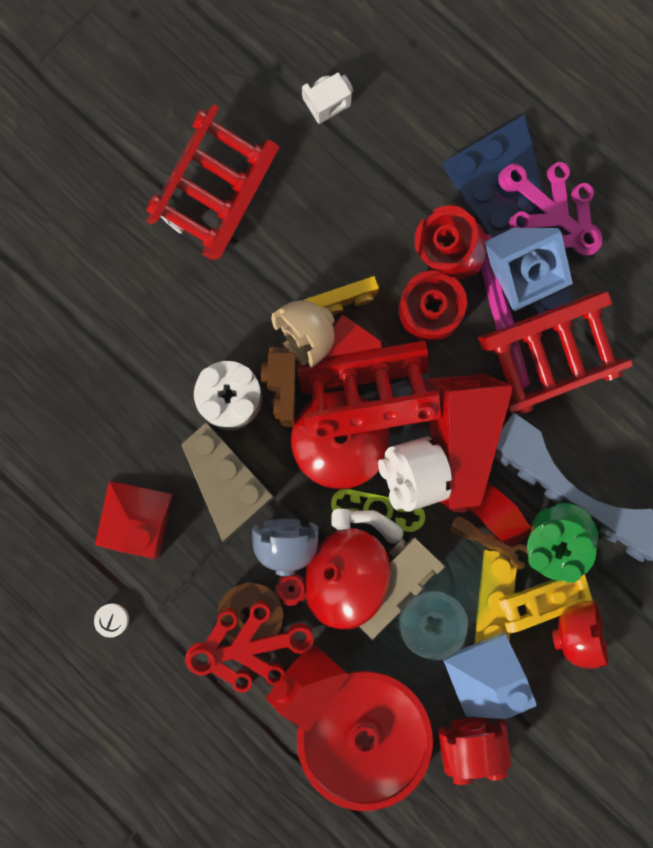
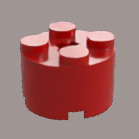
(455, 228)
(440, 291)
(475, 750)

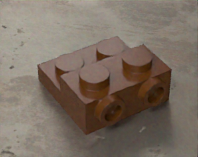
(280, 377)

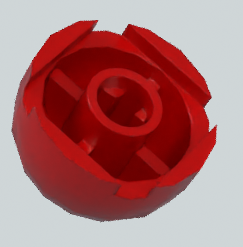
(582, 635)

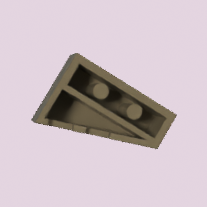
(225, 482)
(410, 569)

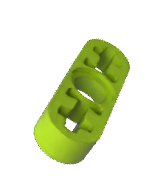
(355, 498)

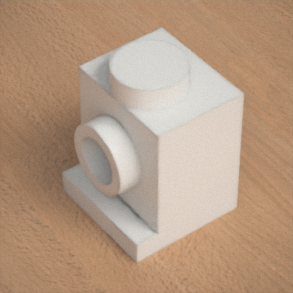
(328, 96)

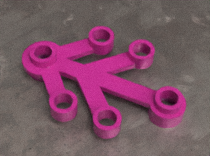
(557, 210)

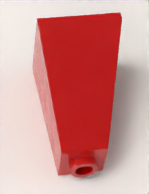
(468, 432)

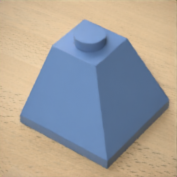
(529, 264)
(490, 679)

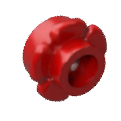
(283, 593)

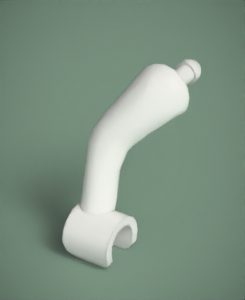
(391, 531)

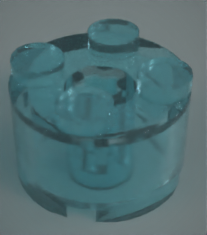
(451, 627)

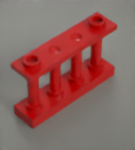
(244, 184)
(530, 331)
(364, 368)

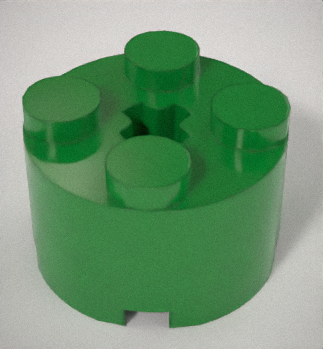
(563, 542)

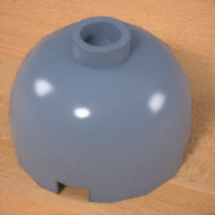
(285, 545)

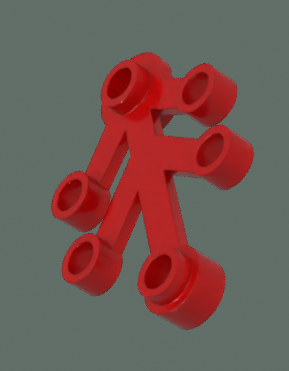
(244, 648)

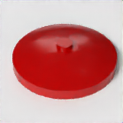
(368, 743)

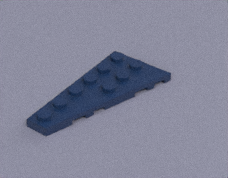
(476, 179)

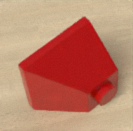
(134, 520)
(307, 688)

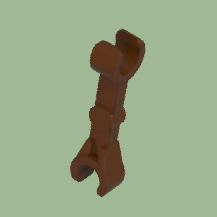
(466, 530)

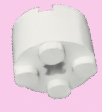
(214, 382)
(415, 474)

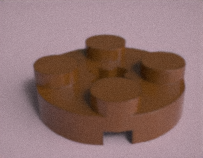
(244, 596)

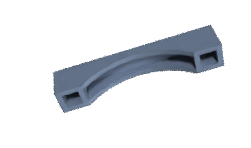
(525, 450)

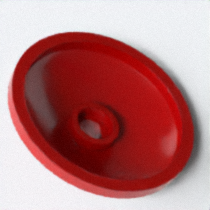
(335, 463)
(358, 582)

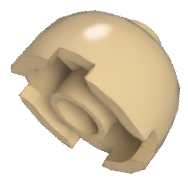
(306, 329)

